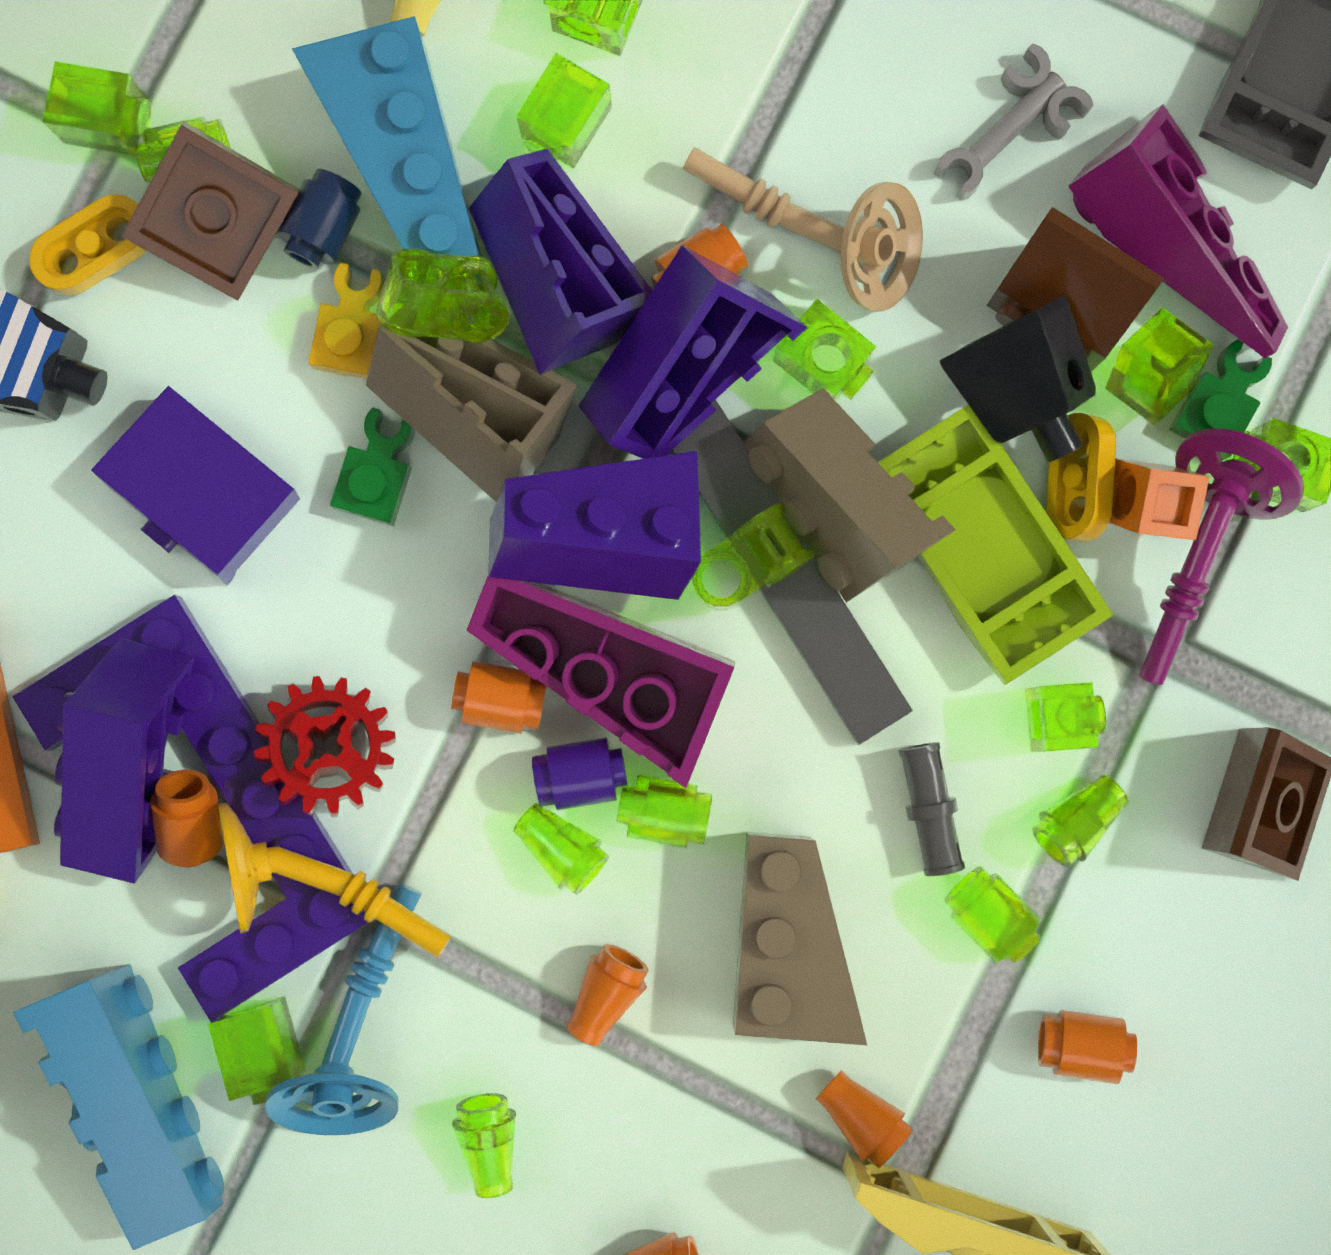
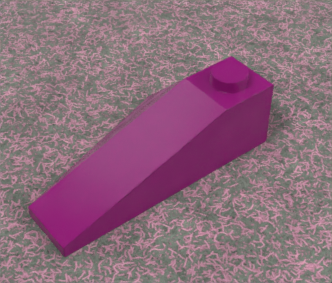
(1152, 208)

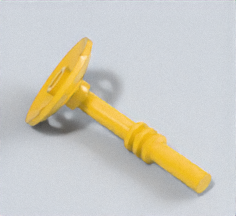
(255, 863)

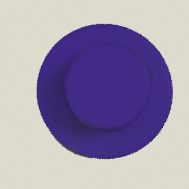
(579, 774)

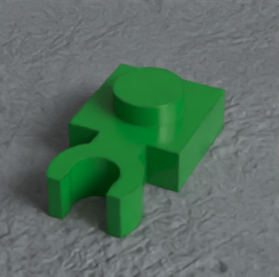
(1222, 400)
(373, 479)

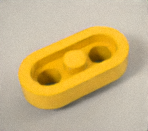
(91, 240)
(1083, 481)

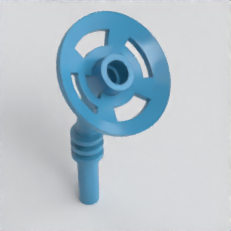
(333, 1082)

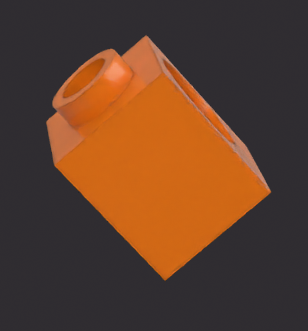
(1158, 499)

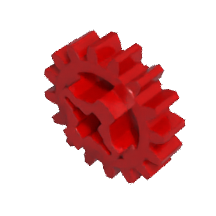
(302, 729)

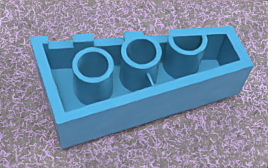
(394, 127)
(127, 1104)

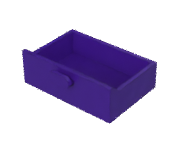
(195, 485)

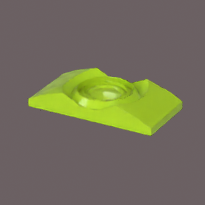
(1006, 563)

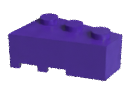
(556, 261)
(682, 353)
(602, 527)
(114, 758)

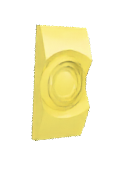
(952, 1220)

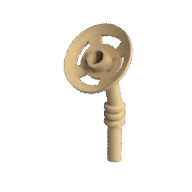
(857, 243)

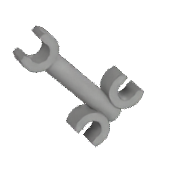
(1039, 93)

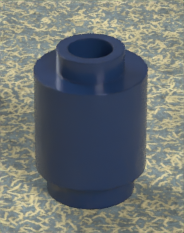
(320, 219)

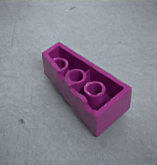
(618, 672)

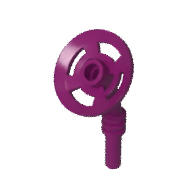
(1226, 497)

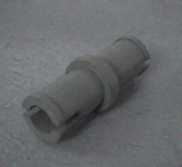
(932, 809)

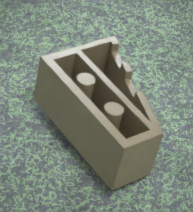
(472, 402)
(840, 495)
(790, 949)

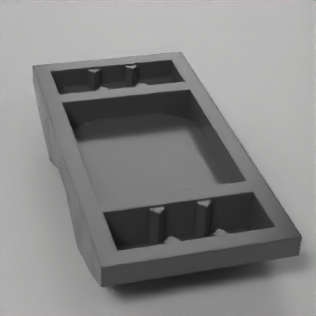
(1279, 92)

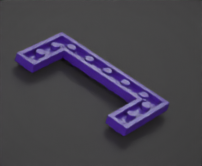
(225, 738)

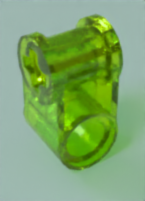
(436, 294)
(754, 558)

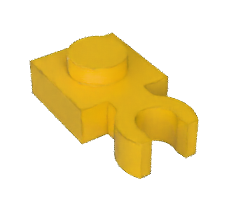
(347, 332)

